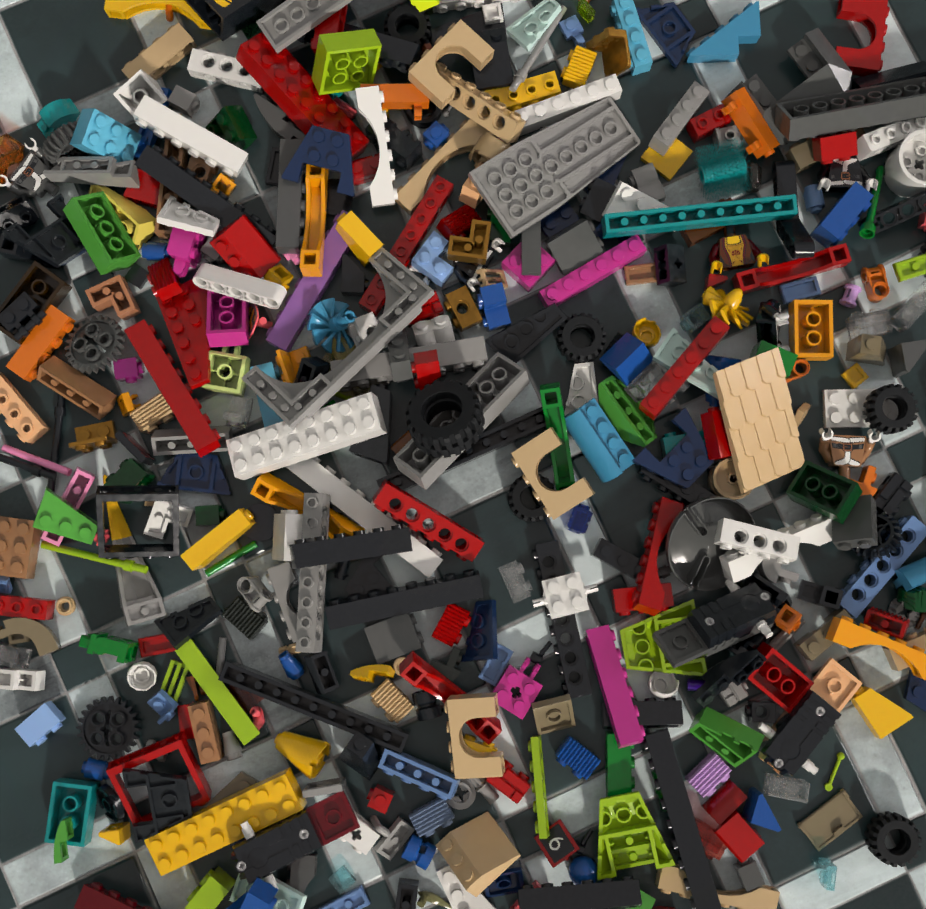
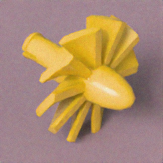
(727, 306)

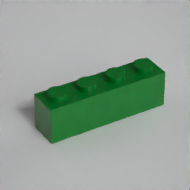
(618, 767)

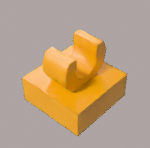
(125, 403)

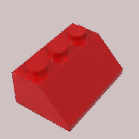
(245, 248)

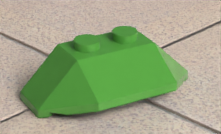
(624, 413)

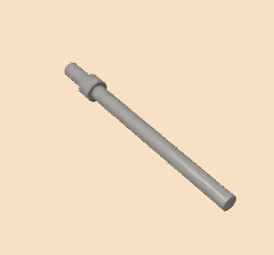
(521, 74)

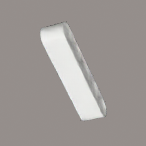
(239, 286)

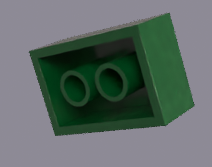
(824, 491)

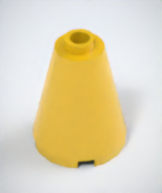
(303, 752)

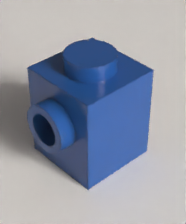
(435, 136)

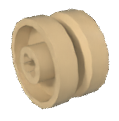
(720, 482)

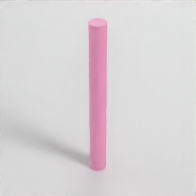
(37, 460)

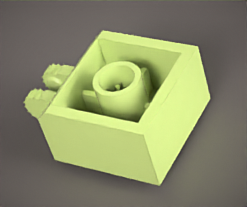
(220, 363)

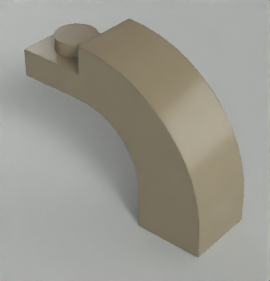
(38, 632)

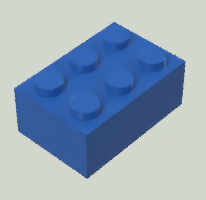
(842, 216)

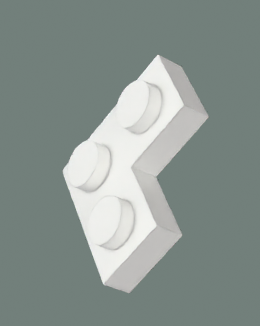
(162, 514)

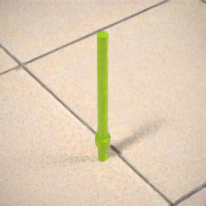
(126, 565)

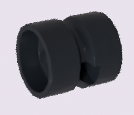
(427, 705)

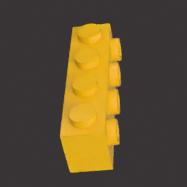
(528, 93)

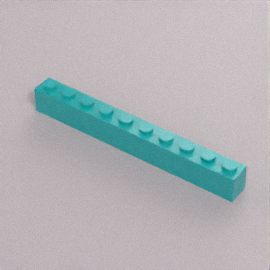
(699, 216)

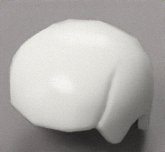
(142, 676)
(663, 684)

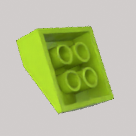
(345, 60)

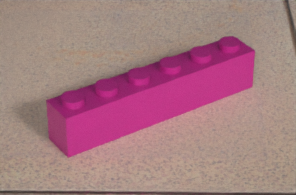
(593, 272)
(614, 687)

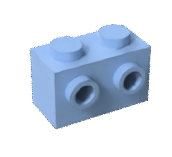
(40, 723)

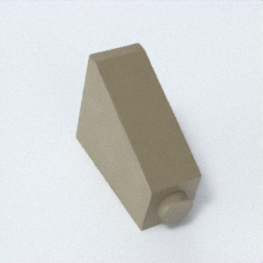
(866, 349)

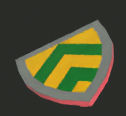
(255, 321)

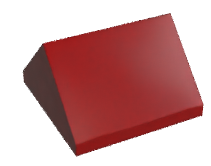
(739, 836)

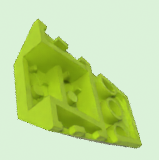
(643, 652)
(628, 836)

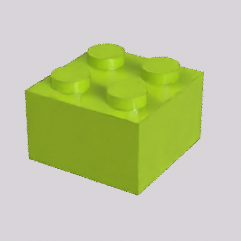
(213, 890)

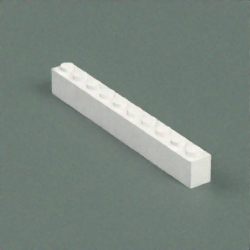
(362, 511)

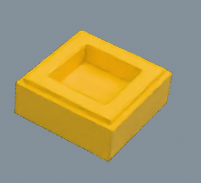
(854, 375)

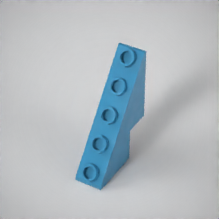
(725, 42)

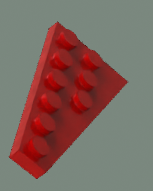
(186, 323)

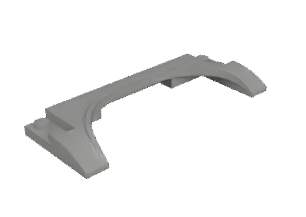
(403, 303)

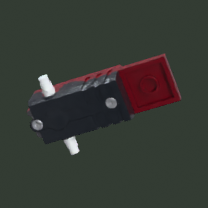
(292, 838)

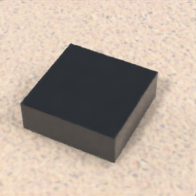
(137, 276)

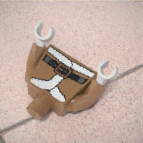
(846, 450)

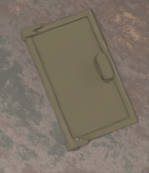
(828, 818)

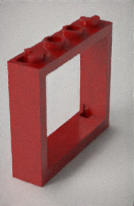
(149, 753)

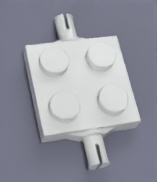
(565, 595)

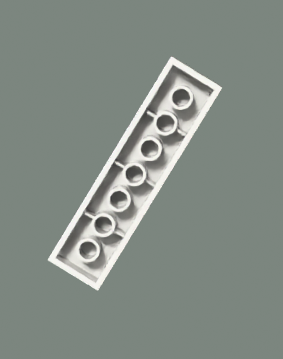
(313, 436)

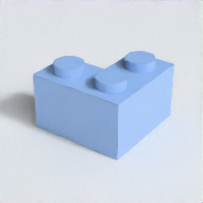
(429, 260)

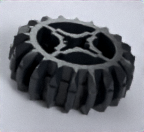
(886, 525)

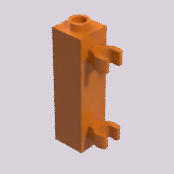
(403, 97)
(750, 123)

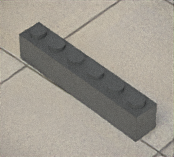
(290, 203)

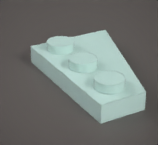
(534, 23)

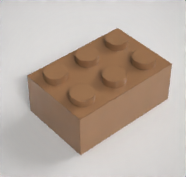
(18, 547)

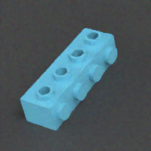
(627, 19)

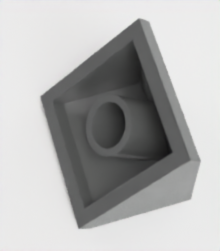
(905, 356)

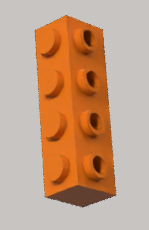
(40, 344)

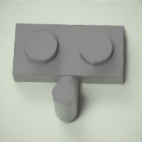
(393, 837)

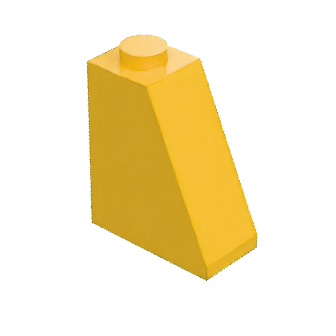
(358, 237)
(879, 712)

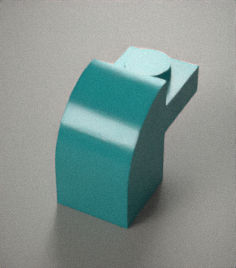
(57, 114)

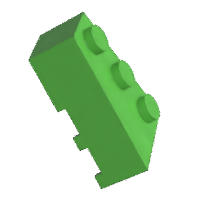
(64, 519)
(726, 736)

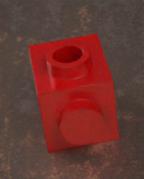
(380, 798)

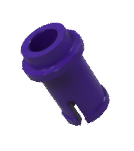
(693, 685)

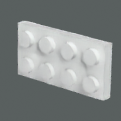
(845, 408)

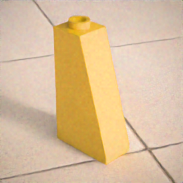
(218, 539)

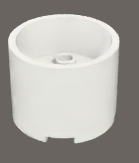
(900, 166)

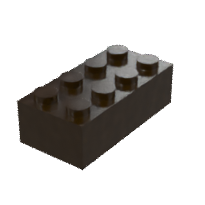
(43, 288)

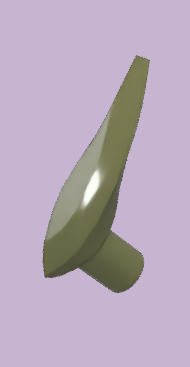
(433, 898)

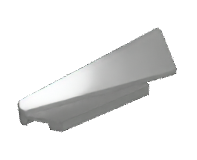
(95, 171)

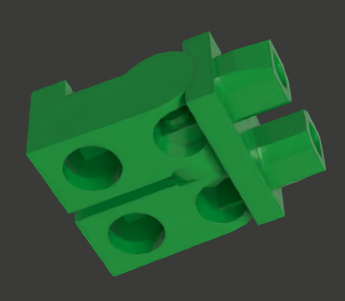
(102, 644)

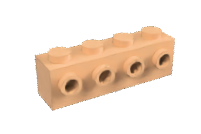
(20, 413)

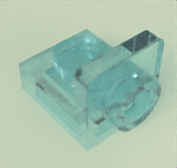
(828, 875)

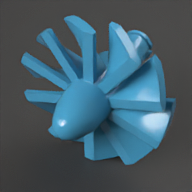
(330, 320)

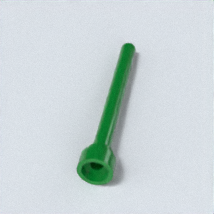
(868, 228)

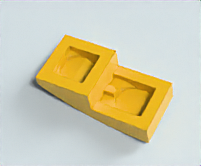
(368, 672)

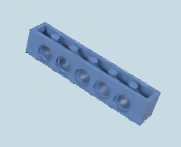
(916, 533)

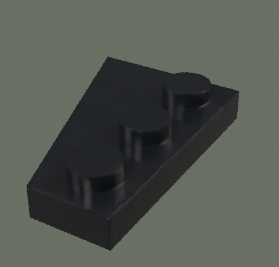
(187, 623)

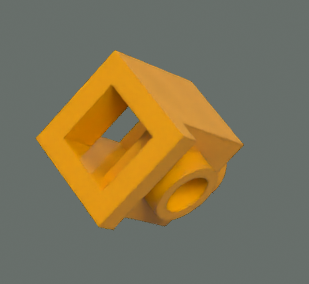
(225, 184)

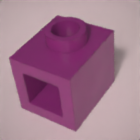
(129, 369)

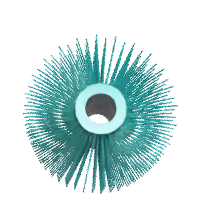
(725, 169)

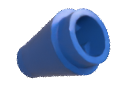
(291, 665)

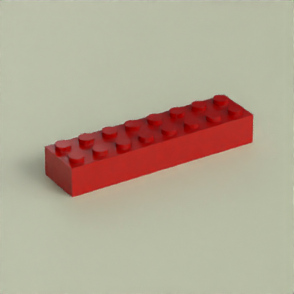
(295, 92)

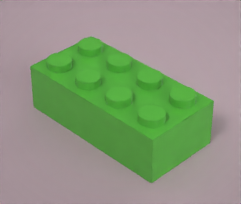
(101, 232)

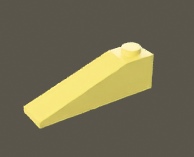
(136, 219)

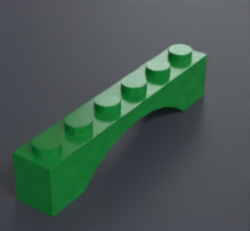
(555, 418)

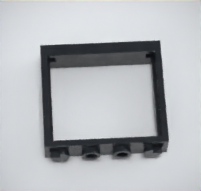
(137, 493)

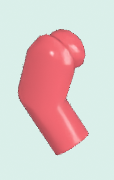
(258, 716)

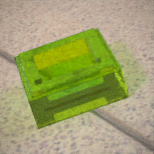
(586, 10)

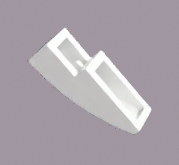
(22, 679)

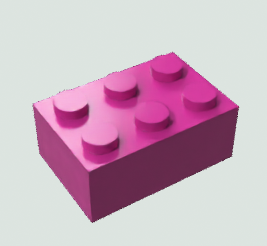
(226, 321)

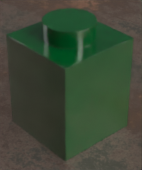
(209, 515)

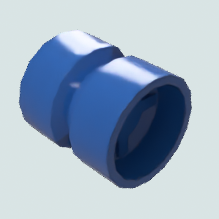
(415, 845)

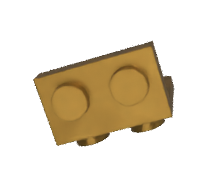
(614, 49)

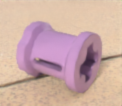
(850, 295)

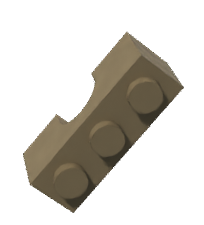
(814, 642)

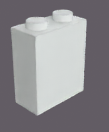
(286, 529)

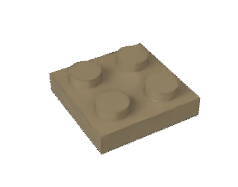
(553, 714)

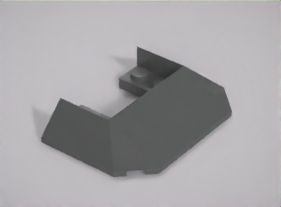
(819, 64)

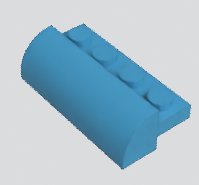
(598, 440)
(911, 575)

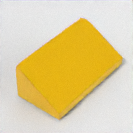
(116, 832)

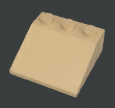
(478, 852)

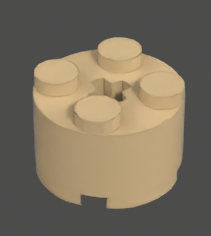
(487, 148)

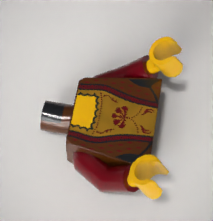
(735, 252)

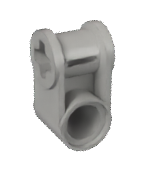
(256, 594)

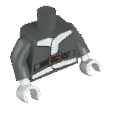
(29, 175)

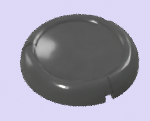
(691, 541)

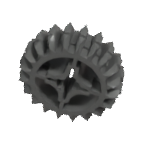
(59, 145)

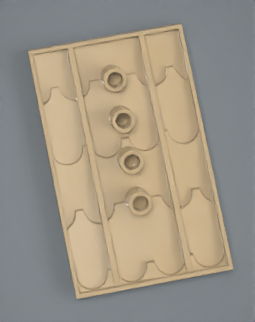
(759, 419)

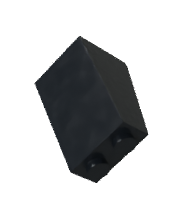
(378, 448)

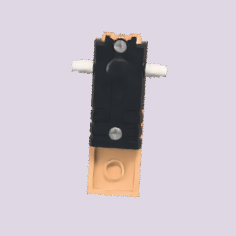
(800, 731)

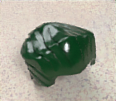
(913, 599)

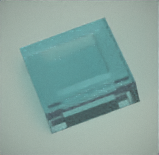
(342, 879)

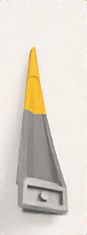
(137, 590)

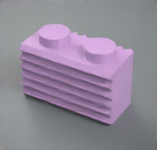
(708, 774)

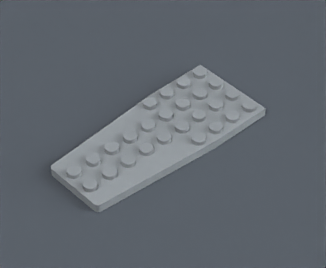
(553, 165)

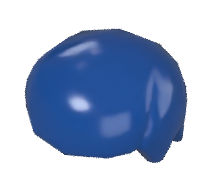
(582, 869)

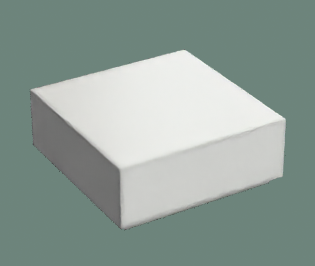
(492, 13)

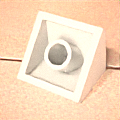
(136, 87)

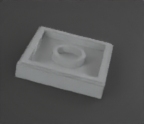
(324, 787)

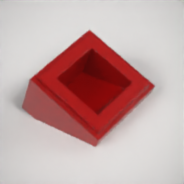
(714, 280)

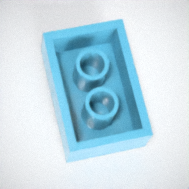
(104, 136)

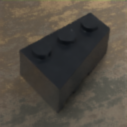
(404, 150)

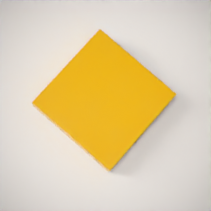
(672, 160)

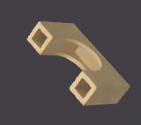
(458, 40)
(528, 459)
(466, 761)

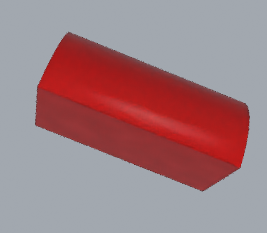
(724, 801)

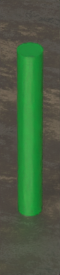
(231, 558)

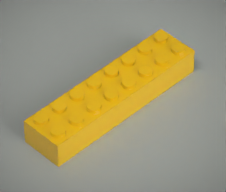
(220, 822)

